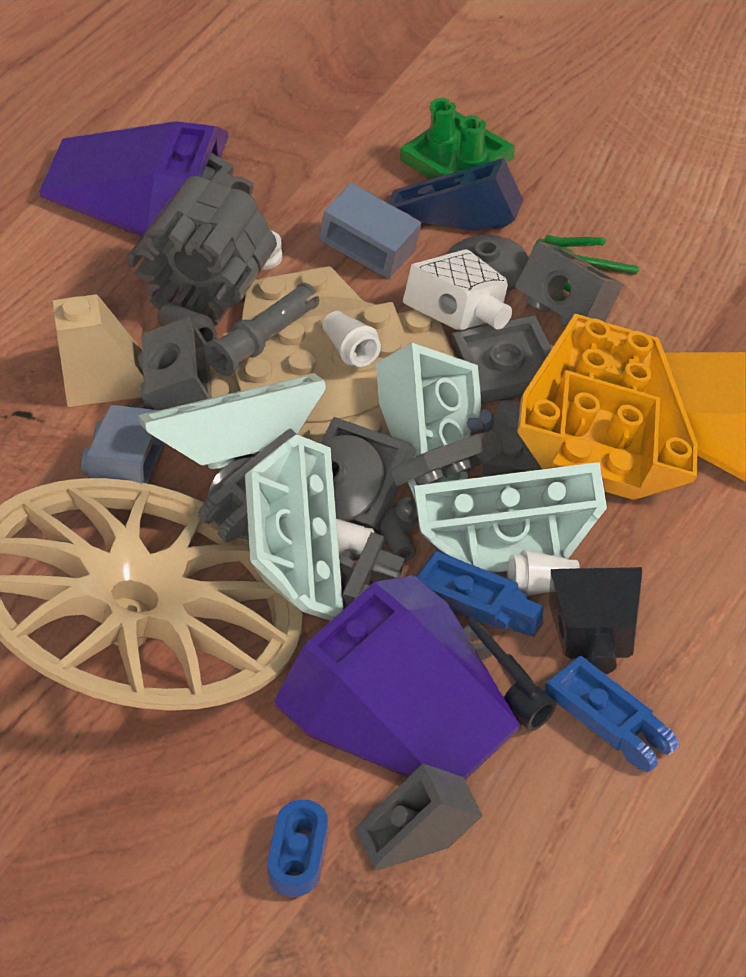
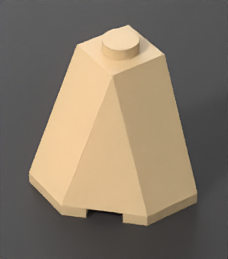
(95, 353)

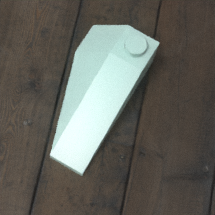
(428, 399)

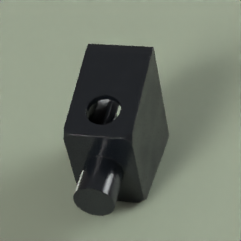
(596, 612)

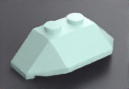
(235, 423)
(505, 513)
(296, 526)

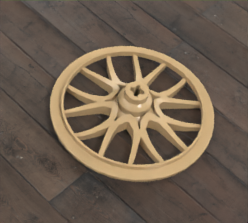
(138, 594)

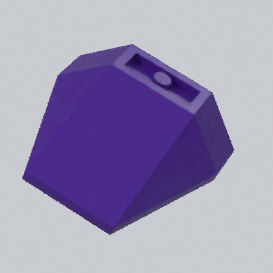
(129, 171)
(398, 685)

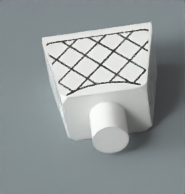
(458, 291)

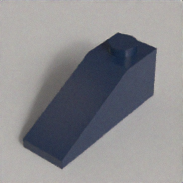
(463, 199)

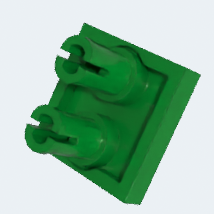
(453, 143)

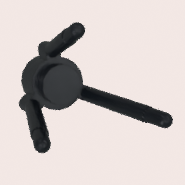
(525, 698)

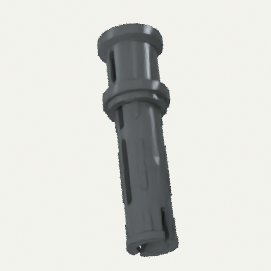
(249, 336)

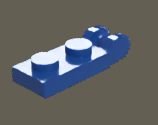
(611, 712)

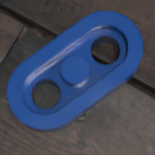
(297, 851)

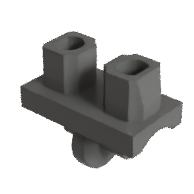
(372, 565)

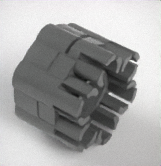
(204, 247)

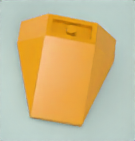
(611, 402)
(715, 403)

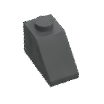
(419, 818)

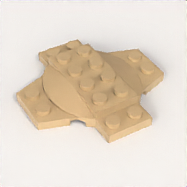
(306, 349)

